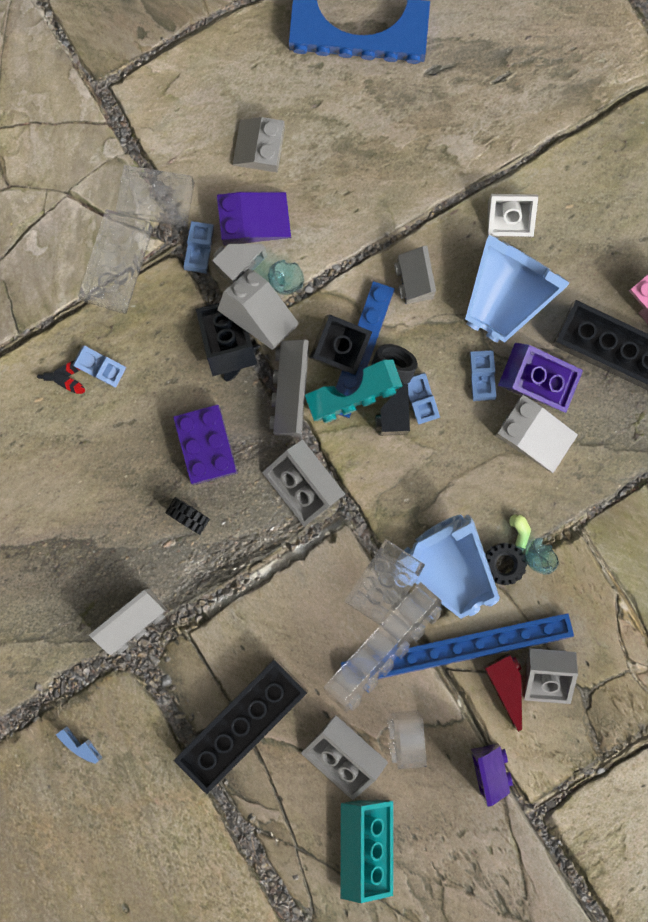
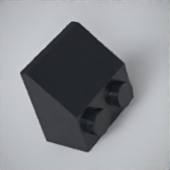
(340, 344)
(394, 415)

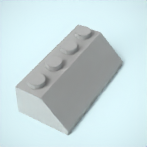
(290, 388)

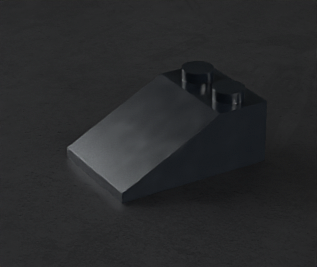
(225, 342)

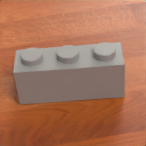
(303, 482)
(129, 622)
(344, 758)

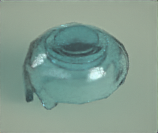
(285, 277)
(541, 557)

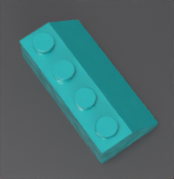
(366, 850)

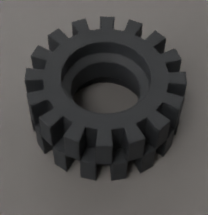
(187, 515)
(518, 559)

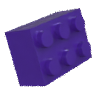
(205, 445)

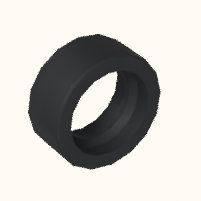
(401, 357)

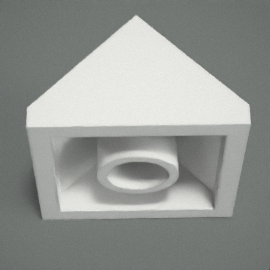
(512, 214)

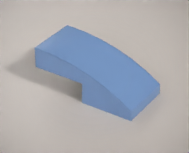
(198, 247)
(99, 366)
(482, 375)
(422, 399)
(85, 751)

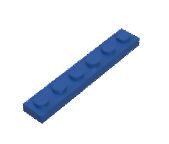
(371, 319)

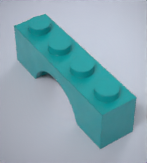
(377, 381)

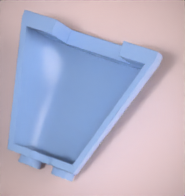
(509, 290)
(455, 566)

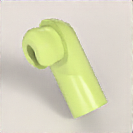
(522, 528)

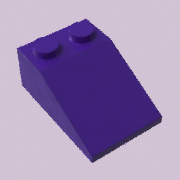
(253, 217)
(540, 377)
(491, 773)

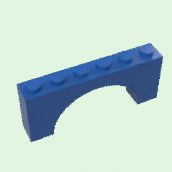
(401, 41)

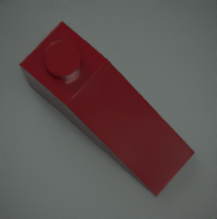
(507, 683)

